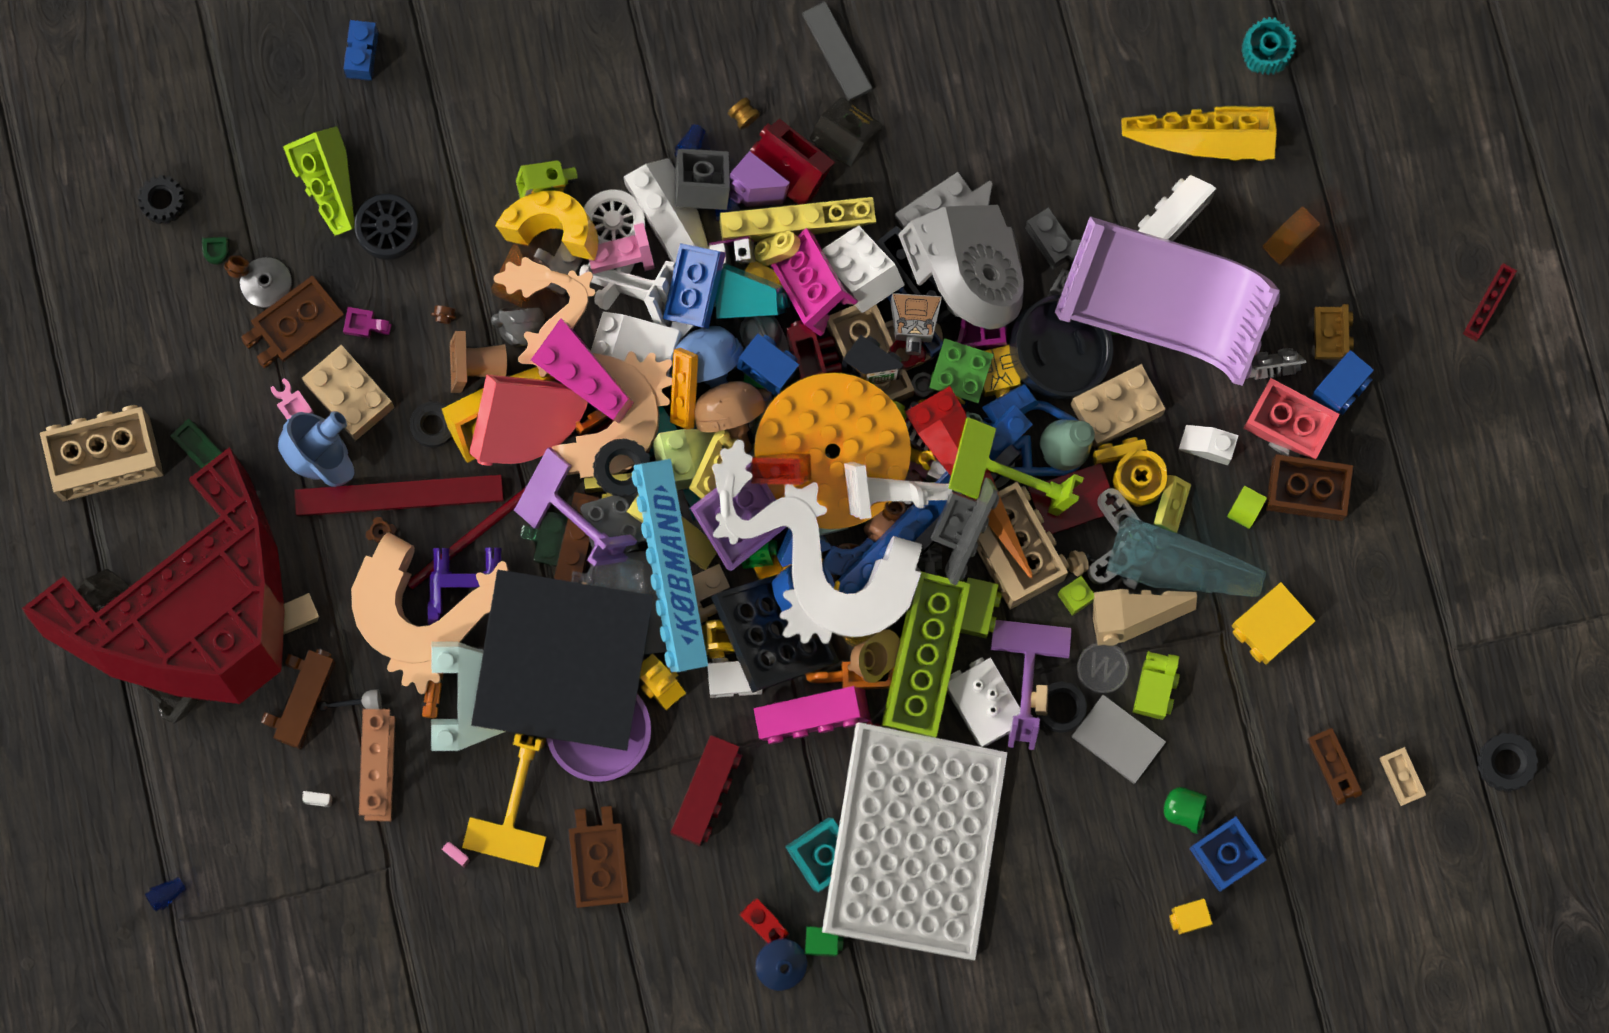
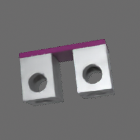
(741, 245)

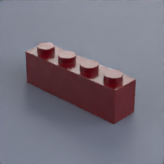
(705, 791)

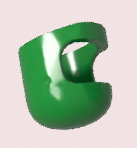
(1185, 808)

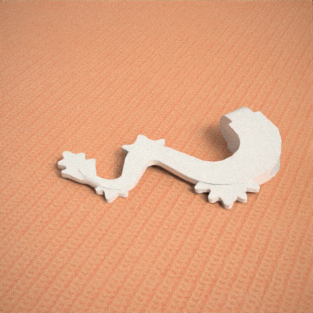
(814, 602)

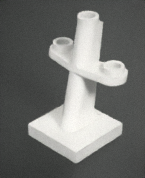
(621, 281)
(865, 491)

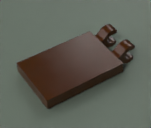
(293, 322)
(598, 861)

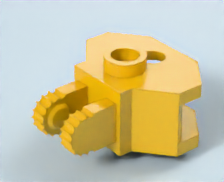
(716, 639)
(660, 682)

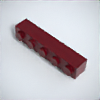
(1489, 302)

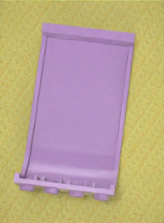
(1169, 296)

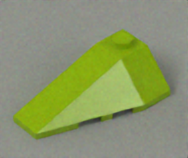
(324, 169)

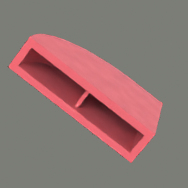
(523, 419)

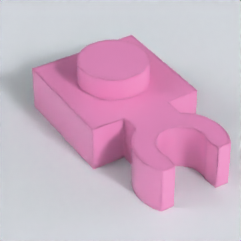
(291, 403)

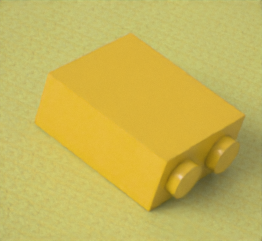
(1272, 624)

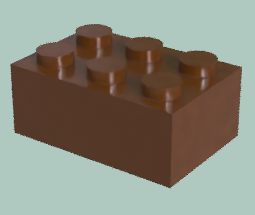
(1309, 487)

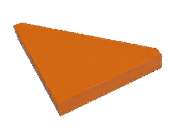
(593, 420)

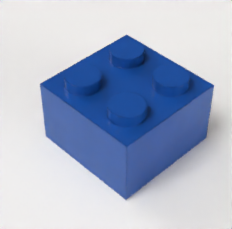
(768, 364)
(1344, 381)
(1227, 854)

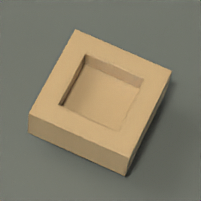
(1040, 700)

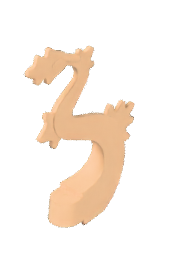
(638, 379)
(381, 618)

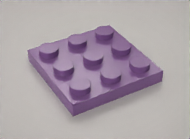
(747, 504)

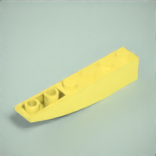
(815, 217)

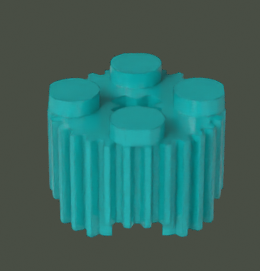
(1279, 39)

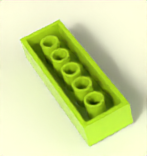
(925, 656)

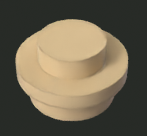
(1077, 563)

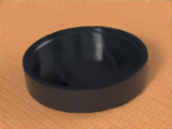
(1058, 355)

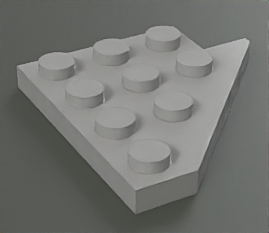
(948, 193)

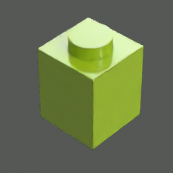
(1076, 595)

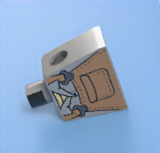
(914, 319)

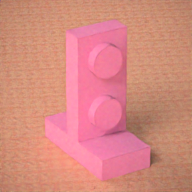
(624, 252)

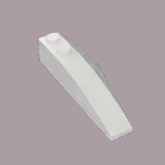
(655, 192)

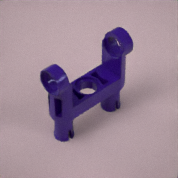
(442, 578)

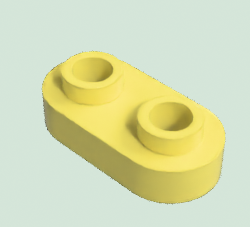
(777, 248)

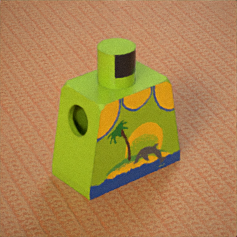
(544, 177)

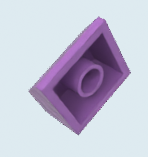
(757, 183)

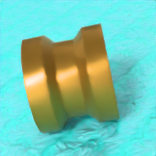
(743, 113)

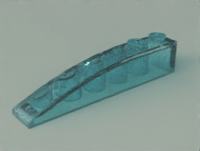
(1178, 562)

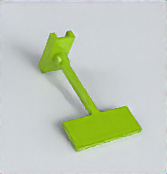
(974, 459)

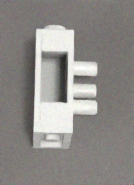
(983, 701)

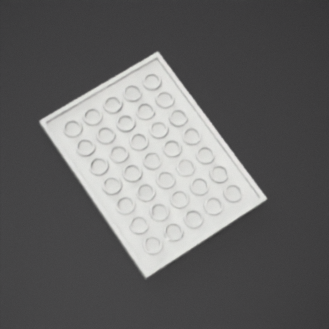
(915, 842)

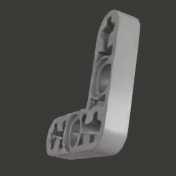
(1114, 521)

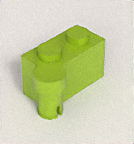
(1155, 685)

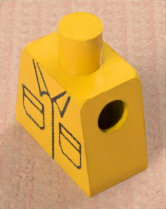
(1001, 374)

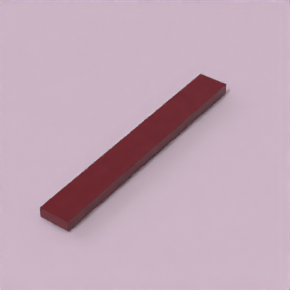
(398, 495)

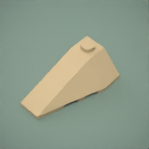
(1125, 615)

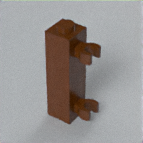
(304, 699)

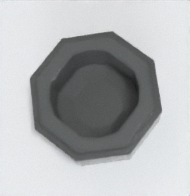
(921, 385)

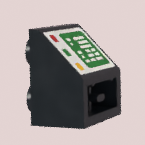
(871, 362)

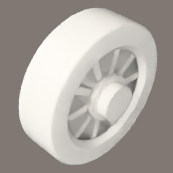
(613, 221)

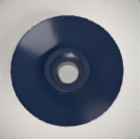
(773, 957)

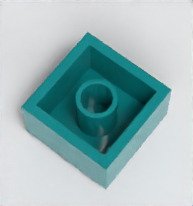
(816, 852)

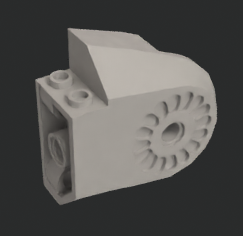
(971, 262)

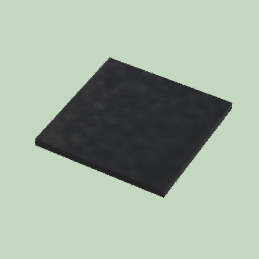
(562, 660)

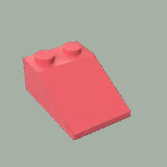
(1291, 420)

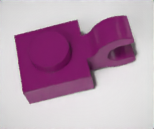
(362, 322)

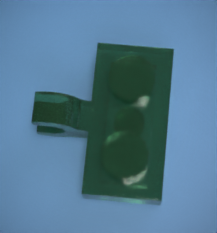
(548, 539)

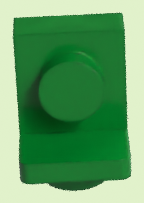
(763, 556)

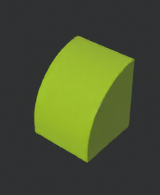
(1247, 507)

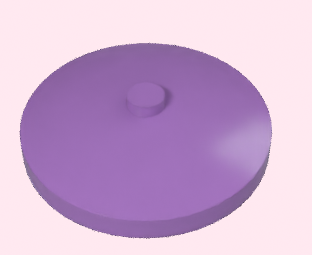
(604, 763)

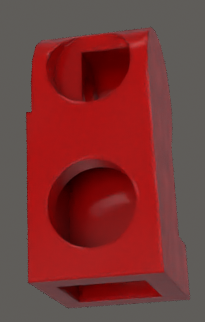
(763, 921)

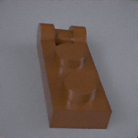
(1334, 765)

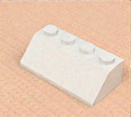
(1179, 209)

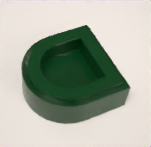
(215, 249)

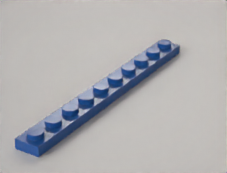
(917, 520)

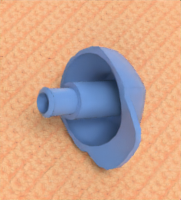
(716, 353)
(315, 448)

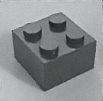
(702, 179)

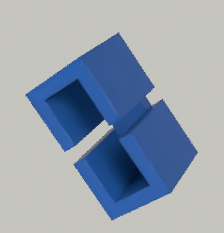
(358, 58)

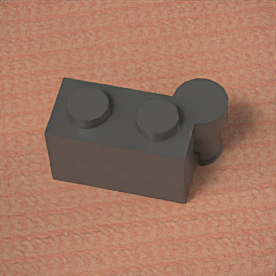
(1052, 239)

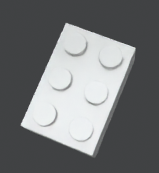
(863, 268)

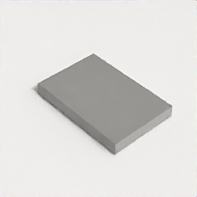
(1118, 739)

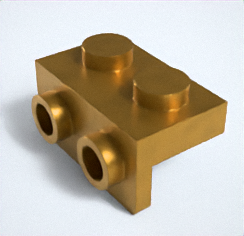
(1332, 332)

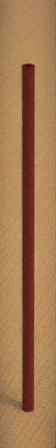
(477, 531)

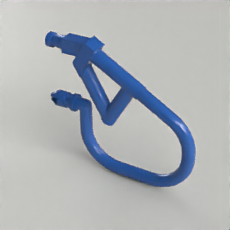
(1024, 444)

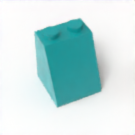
(748, 295)

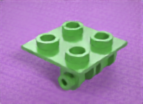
(961, 369)

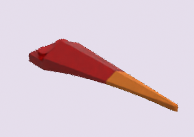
(940, 426)

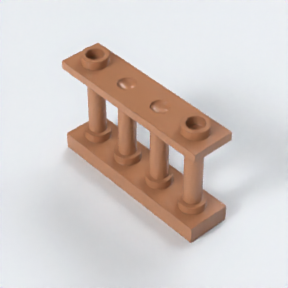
(377, 765)

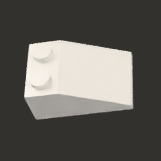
(622, 333)

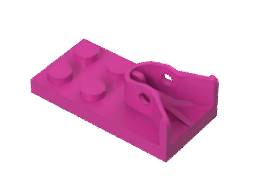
(811, 283)

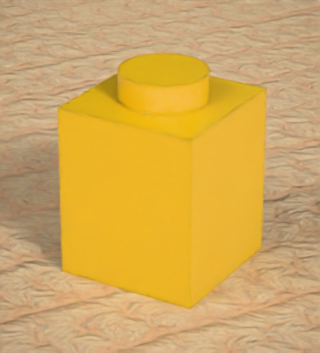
(1190, 917)

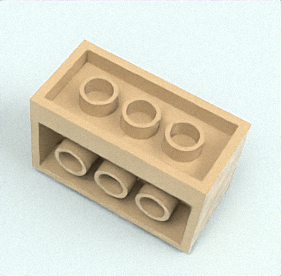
(113, 465)
(1037, 548)

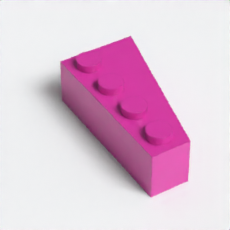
(576, 367)
(812, 714)

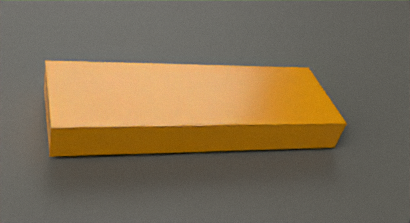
(684, 388)

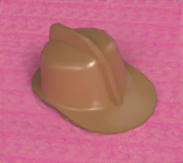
(875, 656)

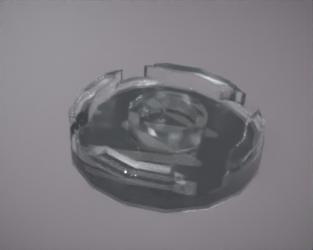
(1102, 668)

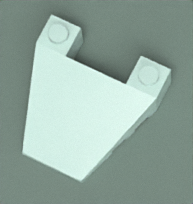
(458, 733)

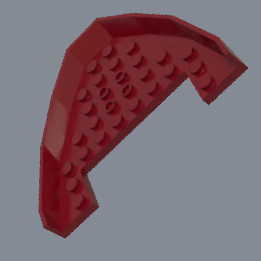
(201, 618)

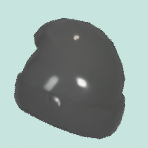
(515, 322)

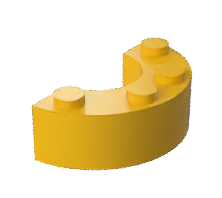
(550, 211)

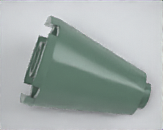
(1067, 443)

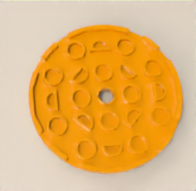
(839, 412)

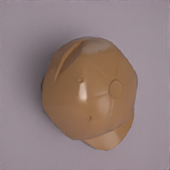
(730, 409)

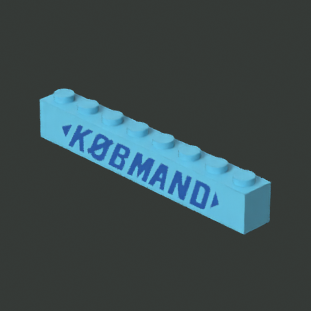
(670, 565)

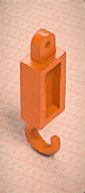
(848, 678)

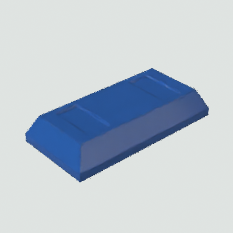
(1020, 397)

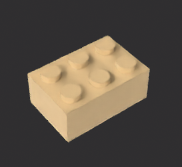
(348, 390)
(1119, 405)

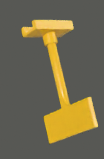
(505, 840)

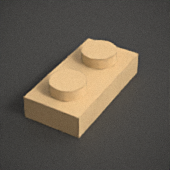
(1402, 776)

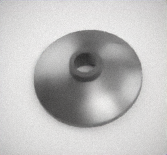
(266, 294)

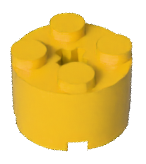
(1140, 463)

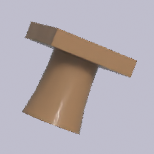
(474, 361)

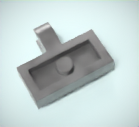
(561, 262)

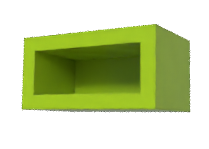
(979, 608)

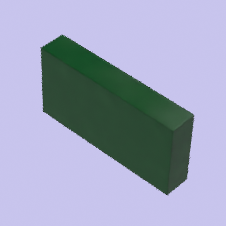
(195, 443)

